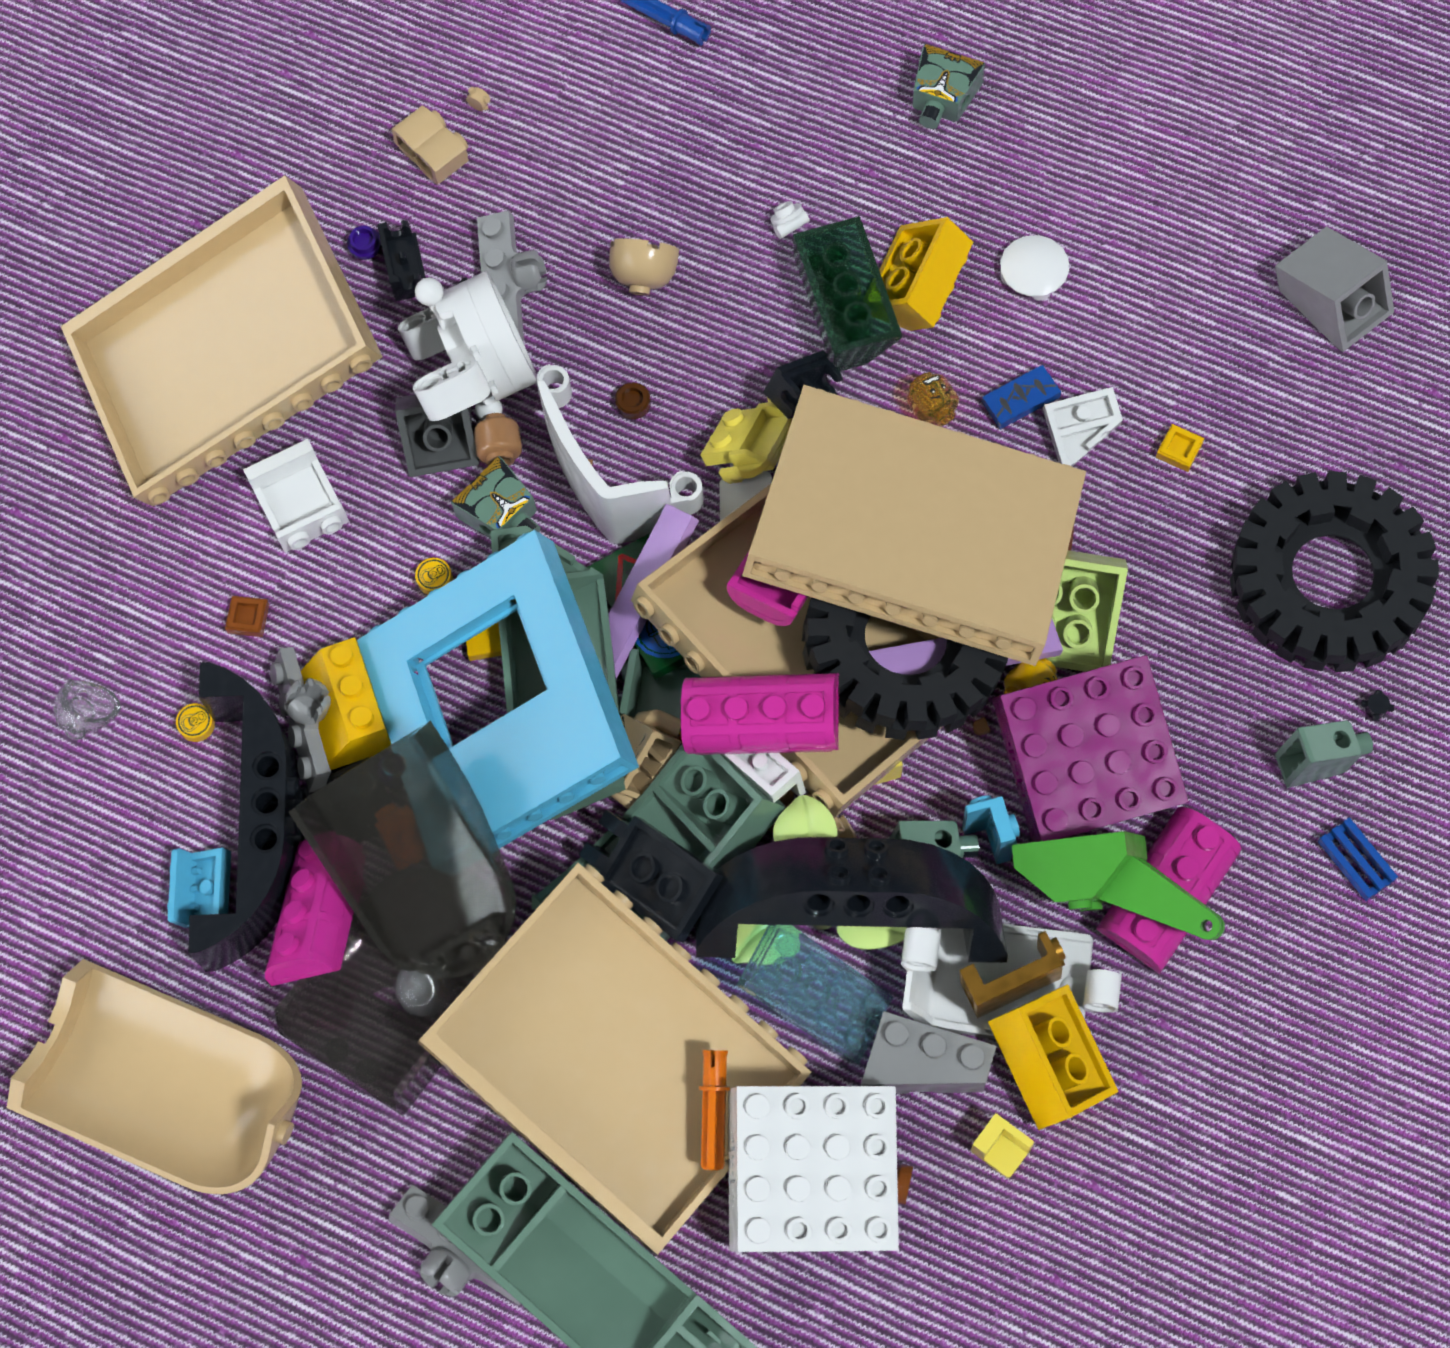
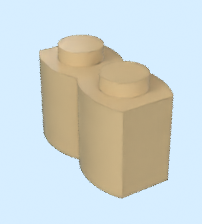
(430, 144)

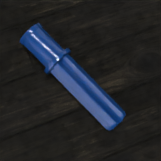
(677, 20)

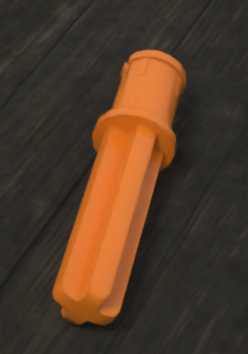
(714, 1109)

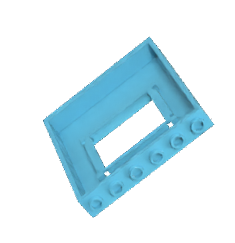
(547, 748)

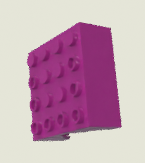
(1090, 750)

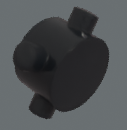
(1377, 705)

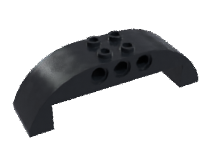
(266, 828)
(852, 885)

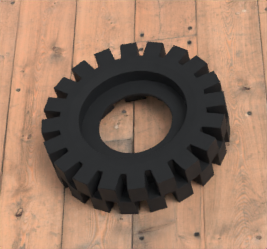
(1374, 522)
(899, 702)

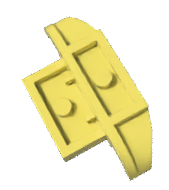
(749, 440)

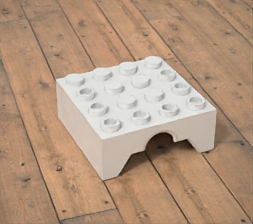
(812, 1168)

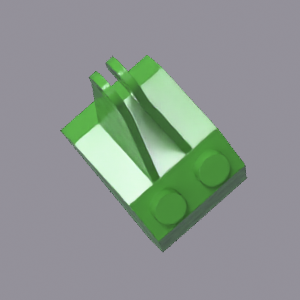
(1115, 871)

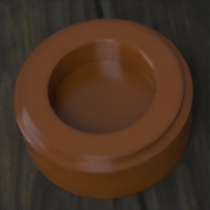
(632, 400)

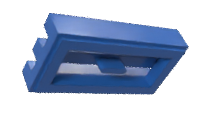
(1368, 850)

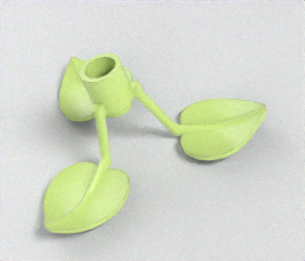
(812, 819)

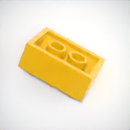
(923, 270)
(354, 720)
(1053, 1057)

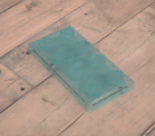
(815, 991)

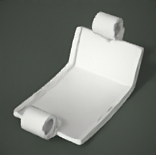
(620, 511)
(937, 955)

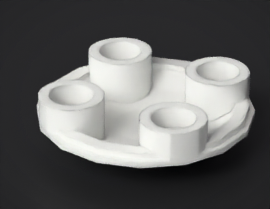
(1034, 266)

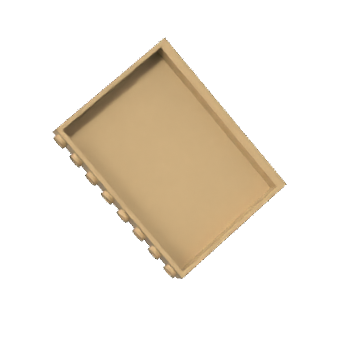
(220, 342)
(917, 525)
(720, 639)
(595, 1052)

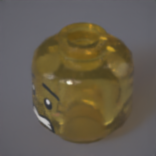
(933, 399)

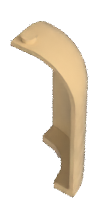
(159, 1083)

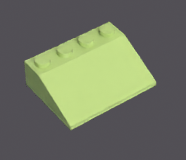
(1088, 610)

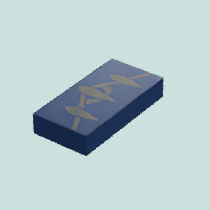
(1021, 397)

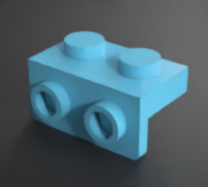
(993, 817)
(198, 884)

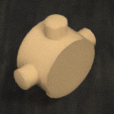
(478, 98)

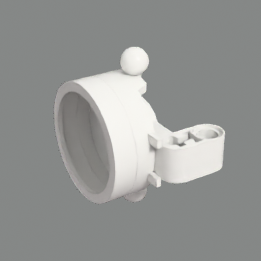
(480, 341)

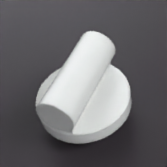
(788, 218)

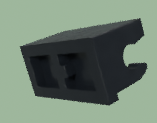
(401, 259)
(789, 379)

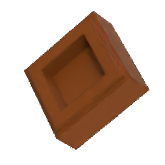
(247, 616)

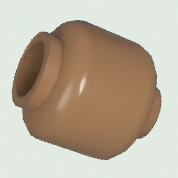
(497, 437)

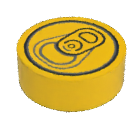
(433, 574)
(195, 722)

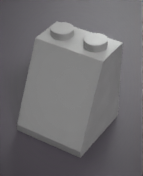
(1337, 286)

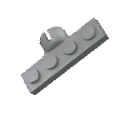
(511, 271)
(305, 708)
(445, 1261)

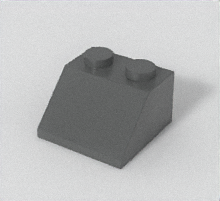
(434, 444)

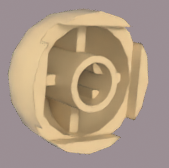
(642, 264)

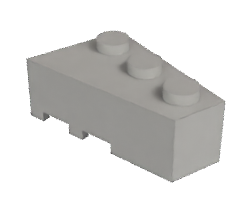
(926, 1058)

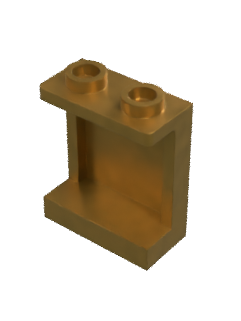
(1016, 984)

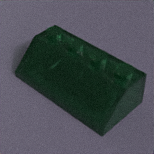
(846, 292)

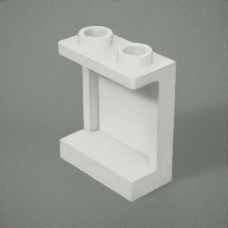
(296, 496)

